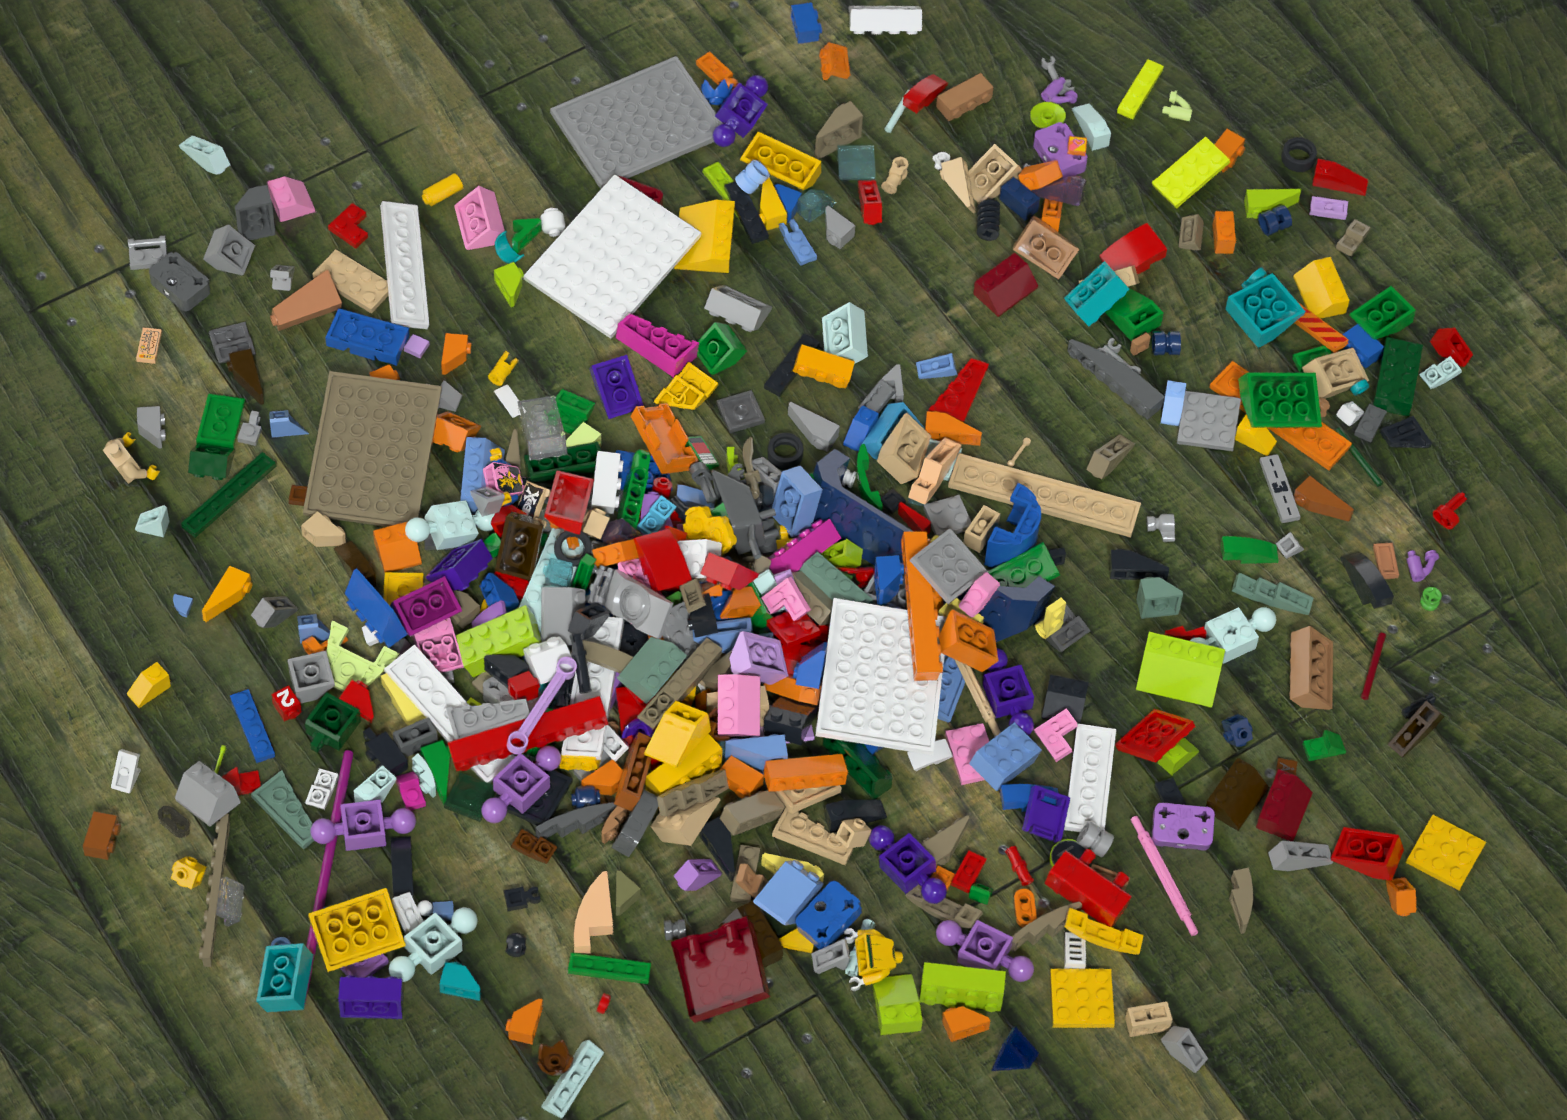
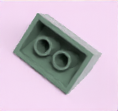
(651, 668)

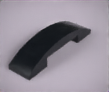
(401, 866)

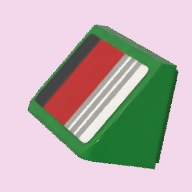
(702, 451)

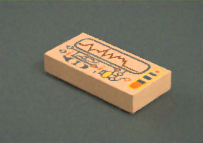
(149, 345)

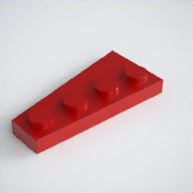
(962, 391)

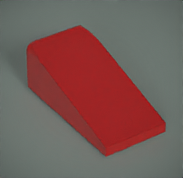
(913, 519)

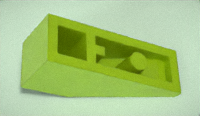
(1262, 200)

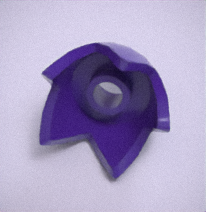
(637, 726)

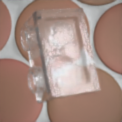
(230, 901)

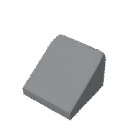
(1289, 545)

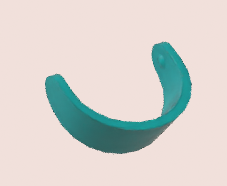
(505, 251)

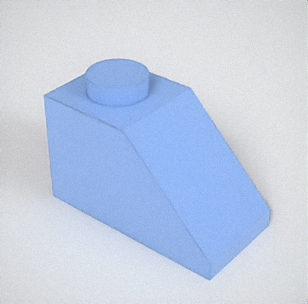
(1173, 403)

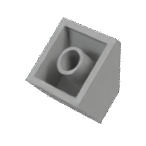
(229, 251)
(310, 676)

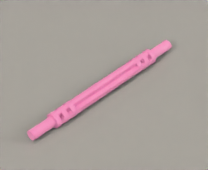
(1164, 875)

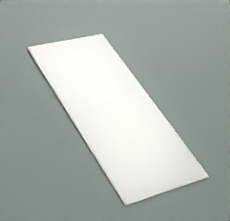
(508, 399)

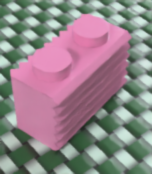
(979, 594)

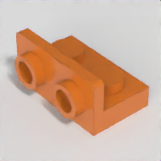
(834, 61)

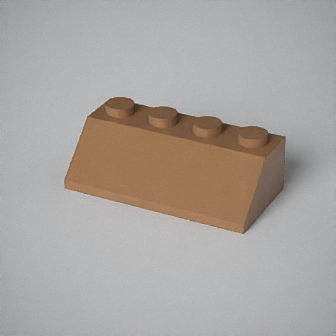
(1311, 669)

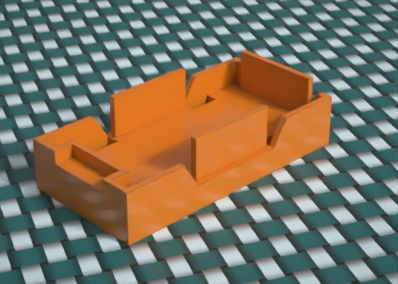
(664, 438)

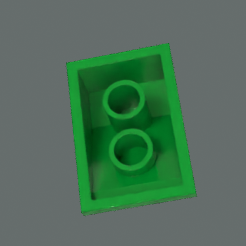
(1384, 314)

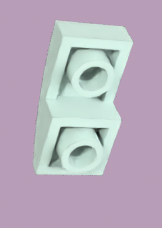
(1440, 374)
(426, 777)

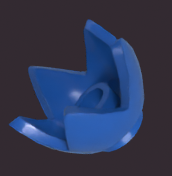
(718, 95)

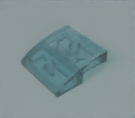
(856, 162)

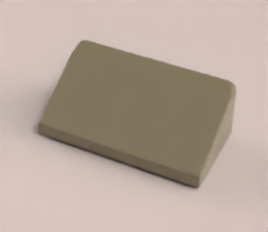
(1191, 232)

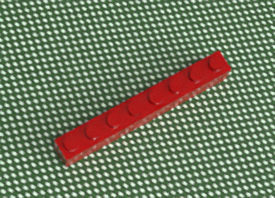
(551, 727)

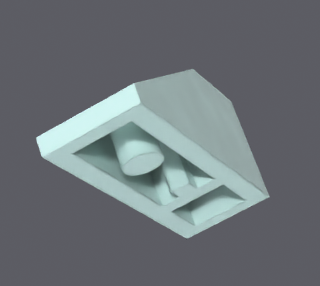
(1093, 126)
(206, 154)

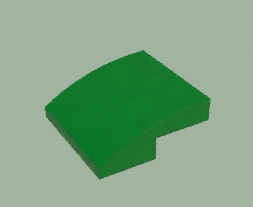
(573, 410)

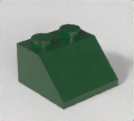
(211, 461)

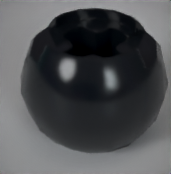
(516, 944)

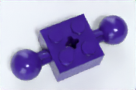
(740, 110)
(1009, 692)
(907, 864)

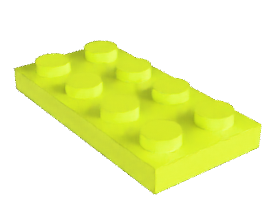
(1191, 172)

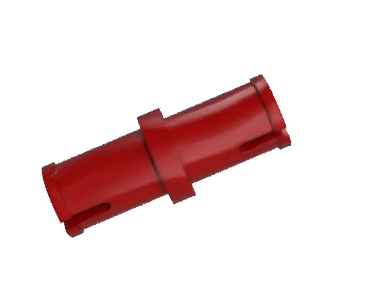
(1019, 866)

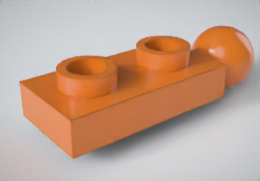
(716, 70)

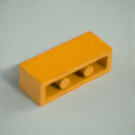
(823, 366)

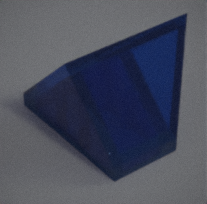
(1015, 1053)

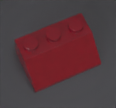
(1005, 285)
(1284, 806)

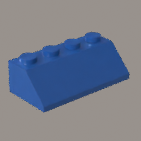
(374, 610)

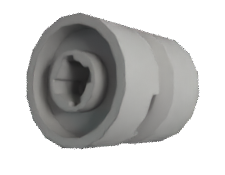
(1095, 839)

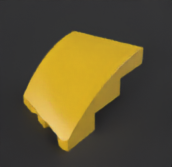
(687, 389)

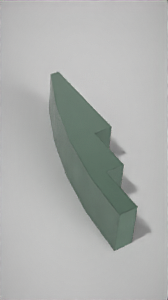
(1273, 595)

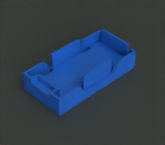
(367, 336)

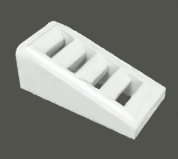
(1074, 964)

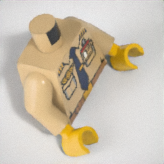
(124, 462)

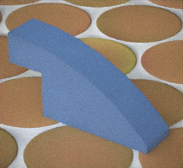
(728, 633)

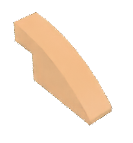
(934, 470)
(594, 915)

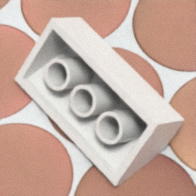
(885, 19)

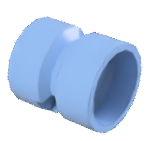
(754, 175)

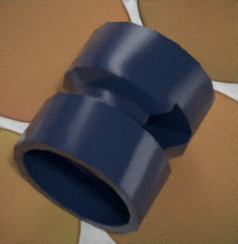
(1275, 220)
(1166, 343)

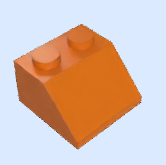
(453, 430)
(395, 548)

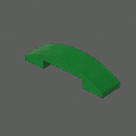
(872, 498)

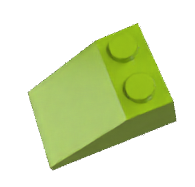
(897, 1005)

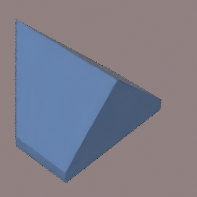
(284, 425)
(311, 626)

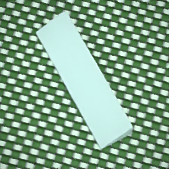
(573, 1079)

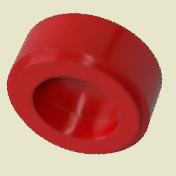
(604, 1003)

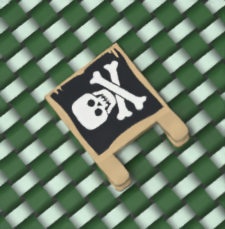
(533, 500)

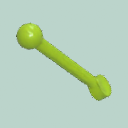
(222, 751)

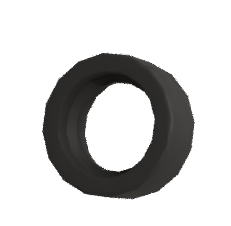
(1302, 144)
(785, 439)
(558, 543)

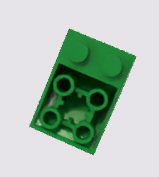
(1135, 314)

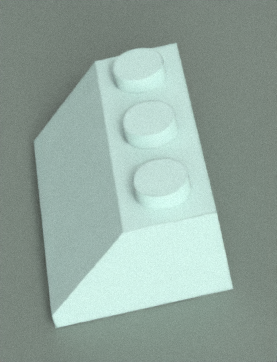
(845, 333)

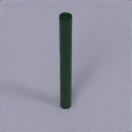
(1361, 460)

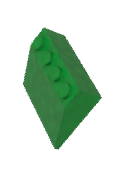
(1281, 400)

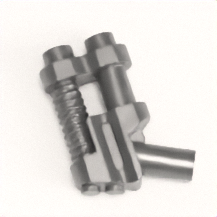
(599, 593)

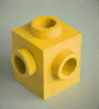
(188, 872)

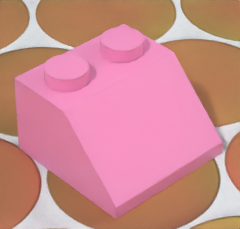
(289, 198)

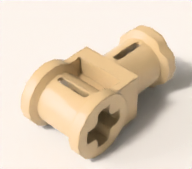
(896, 175)

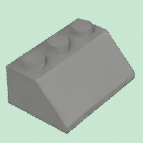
(737, 308)
(557, 611)
(206, 794)

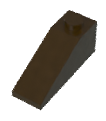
(245, 373)
(352, 558)
(1416, 729)

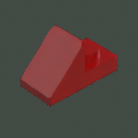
(244, 782)

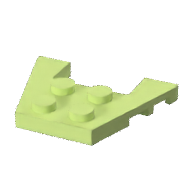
(349, 666)

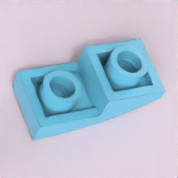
(657, 516)

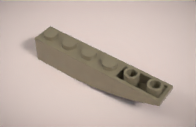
(682, 682)

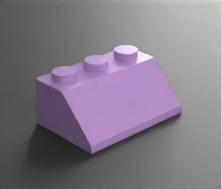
(758, 657)

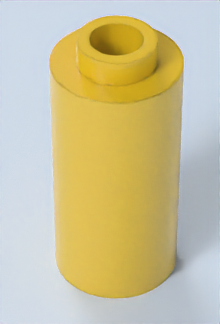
(442, 190)

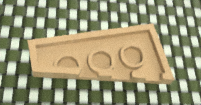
(806, 834)

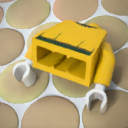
(874, 956)

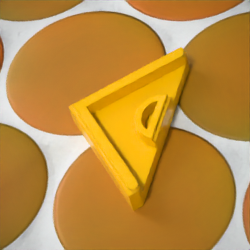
(796, 941)

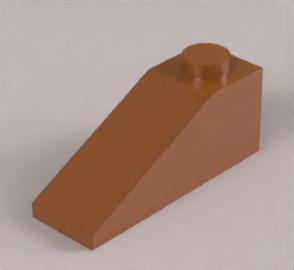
(1320, 500)

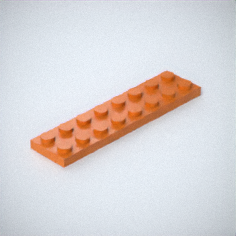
(1319, 444)

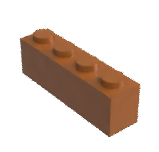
(634, 773)

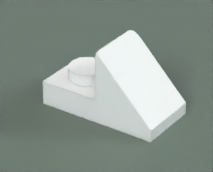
(613, 744)
(125, 771)

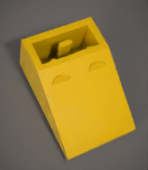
(678, 734)

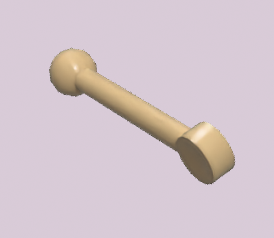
(1026, 442)

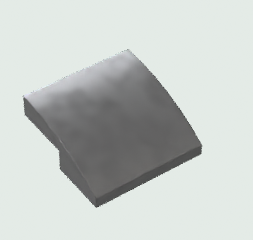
(229, 340)
(1070, 632)

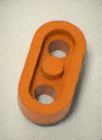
(1024, 909)

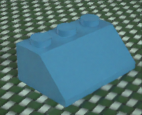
(885, 426)

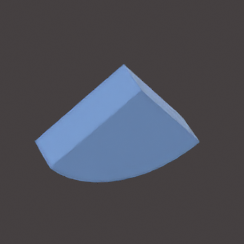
(182, 604)

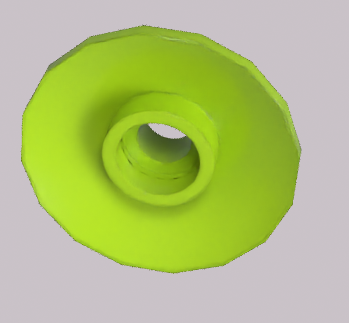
(1047, 114)

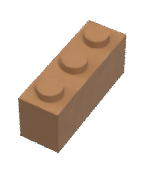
(964, 97)

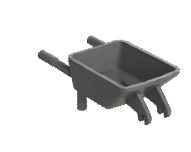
(742, 511)

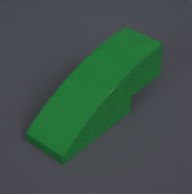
(1248, 550)

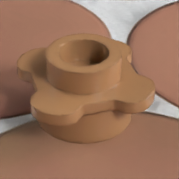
(1324, 406)

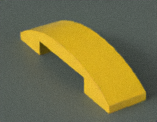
(1102, 935)

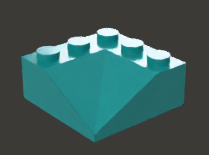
(1264, 309)

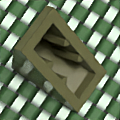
(626, 892)

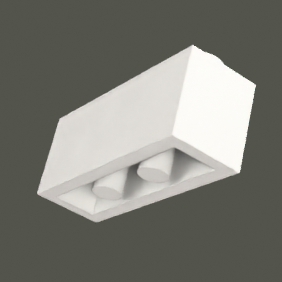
(606, 481)

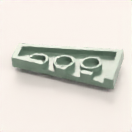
(285, 809)

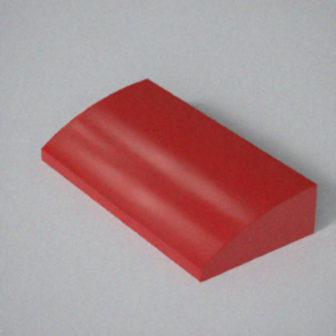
(569, 501)

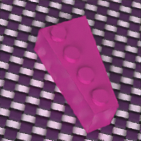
(656, 344)
(800, 549)

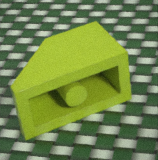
(509, 281)
(844, 554)
(1178, 756)

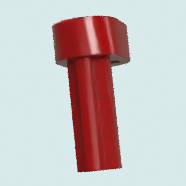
(1445, 513)

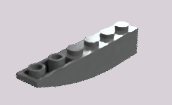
(1119, 378)

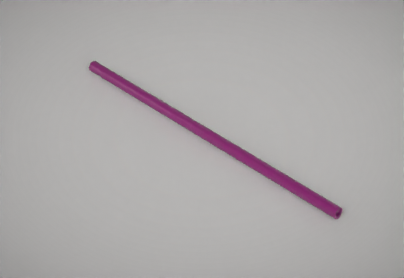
(330, 848)

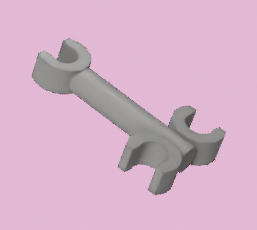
(1050, 67)
(1112, 351)

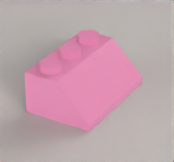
(479, 218)
(738, 705)

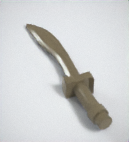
(752, 477)

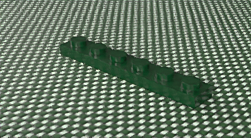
(228, 494)

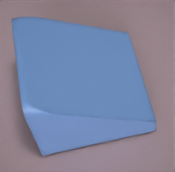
(444, 910)

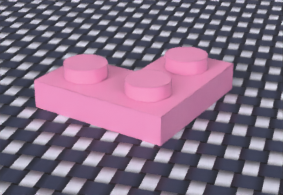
(786, 595)
(1052, 734)

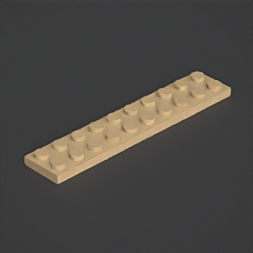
(1053, 496)

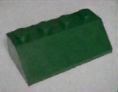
(577, 461)
(861, 766)

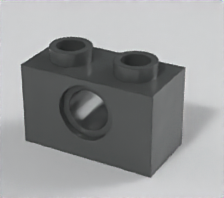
(415, 736)

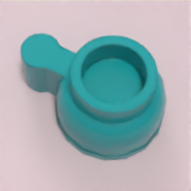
(1256, 276)

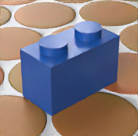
(805, 22)
(1364, 346)

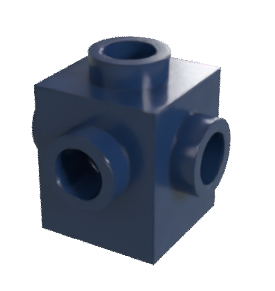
(1237, 730)

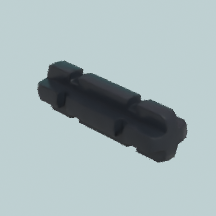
(1408, 711)

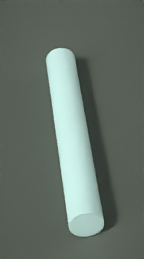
(895, 117)

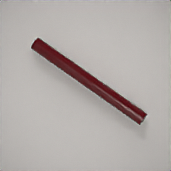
(1373, 666)

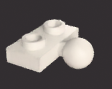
(409, 913)

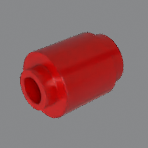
(662, 486)

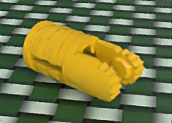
(502, 370)

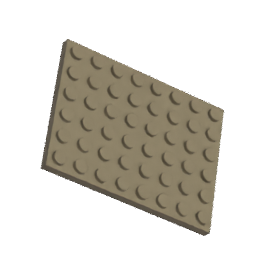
(372, 449)

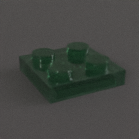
(468, 796)

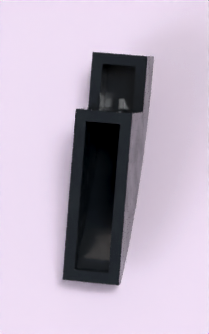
(1367, 580)

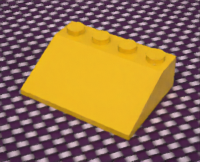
(713, 248)
(356, 929)

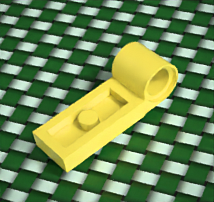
(1053, 619)

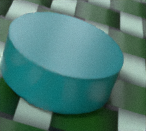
(1359, 387)

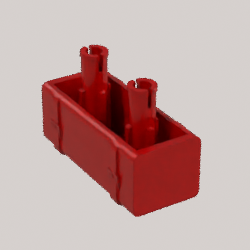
(1079, 882)

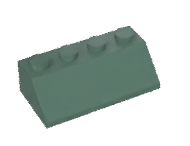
(832, 580)

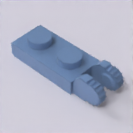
(798, 243)

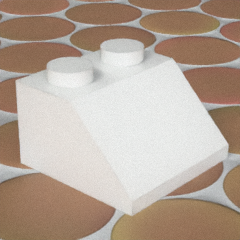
(544, 656)

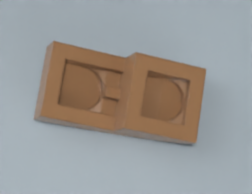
(750, 881)

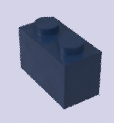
(1019, 198)

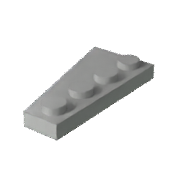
(476, 719)

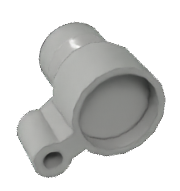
(1165, 524)

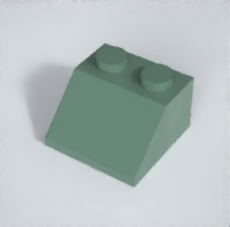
(1158, 598)

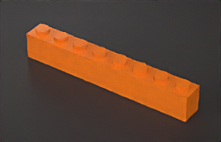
(921, 612)

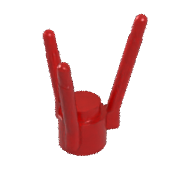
(862, 574)

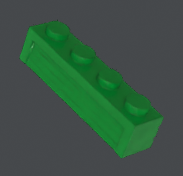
(584, 572)

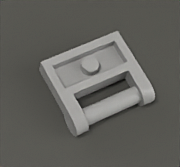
(147, 257)

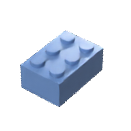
(796, 500)
(1005, 756)

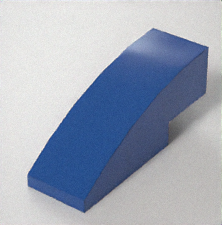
(1017, 796)

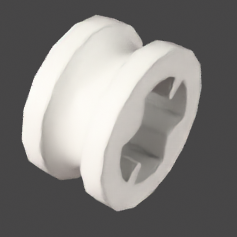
(849, 478)

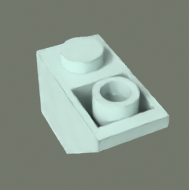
(375, 787)

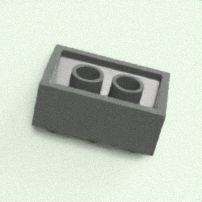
(255, 214)

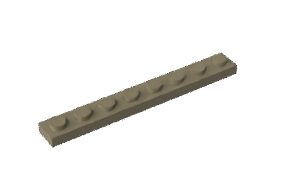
(218, 863)

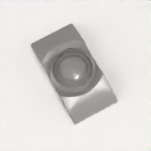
(637, 604)

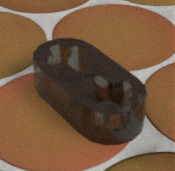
(171, 824)

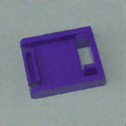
(1043, 818)

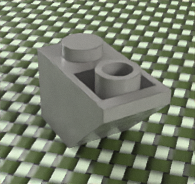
(150, 424)

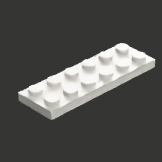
(1090, 777)

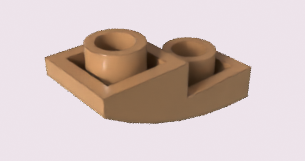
(611, 826)

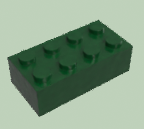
(1398, 376)

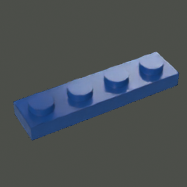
(252, 726)

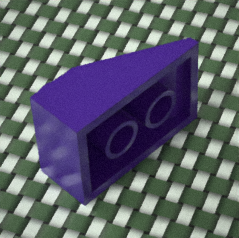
(616, 386)

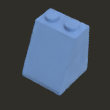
(789, 892)

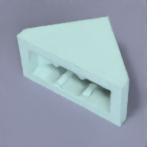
(153, 521)

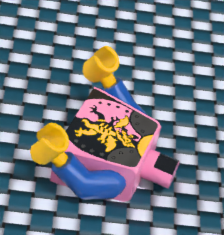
(504, 477)

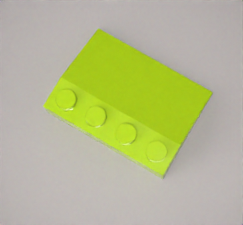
(1180, 669)

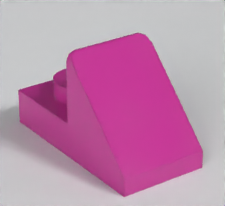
(410, 791)

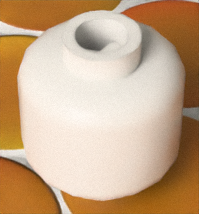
(552, 222)

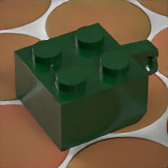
(331, 723)

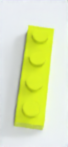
(1140, 89)

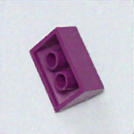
(426, 606)

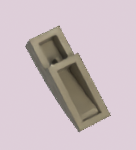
(1242, 897)

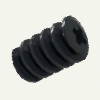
(988, 220)

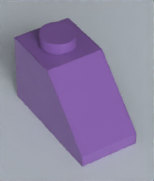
(696, 874)

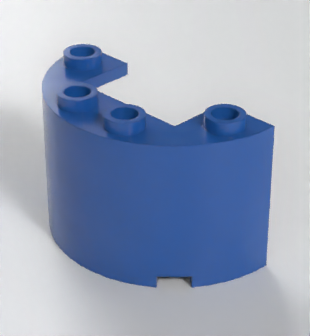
(1027, 517)

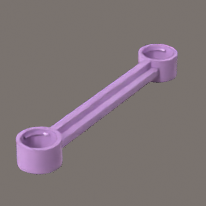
(541, 705)

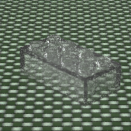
(542, 428)

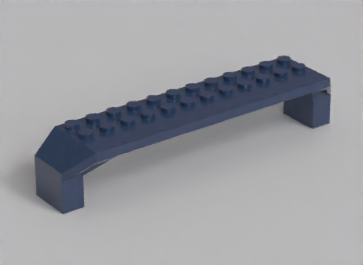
(1007, 611)

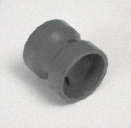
(674, 929)

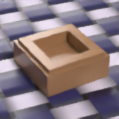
(1140, 344)

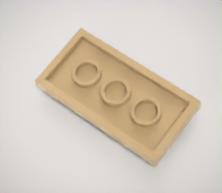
(355, 281)

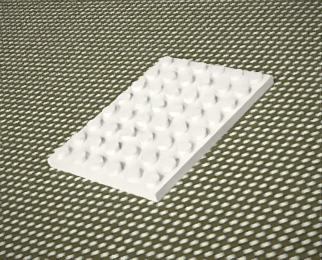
(612, 256)
(871, 682)

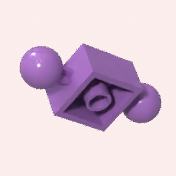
(521, 783)
(363, 825)
(985, 949)

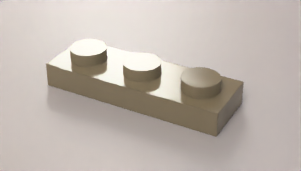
(750, 856)

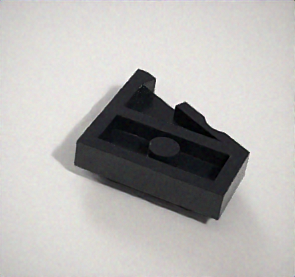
(1406, 434)

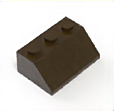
(519, 546)
(1237, 794)
(768, 943)

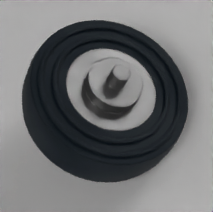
(765, 499)

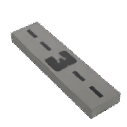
(1279, 488)

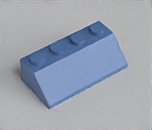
(476, 458)

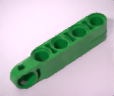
(640, 466)

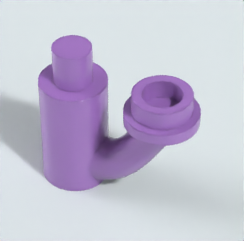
(1054, 88)
(1416, 570)

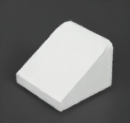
(1350, 413)

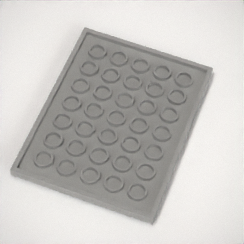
(637, 121)

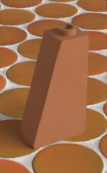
(307, 303)

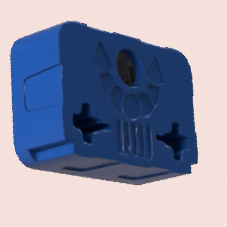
(833, 919)

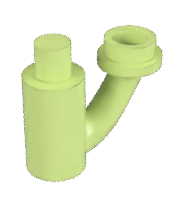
(1182, 113)

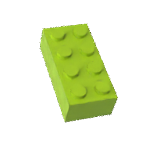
(499, 636)
(962, 987)

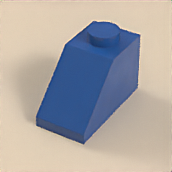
(860, 427)

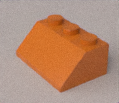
(968, 641)

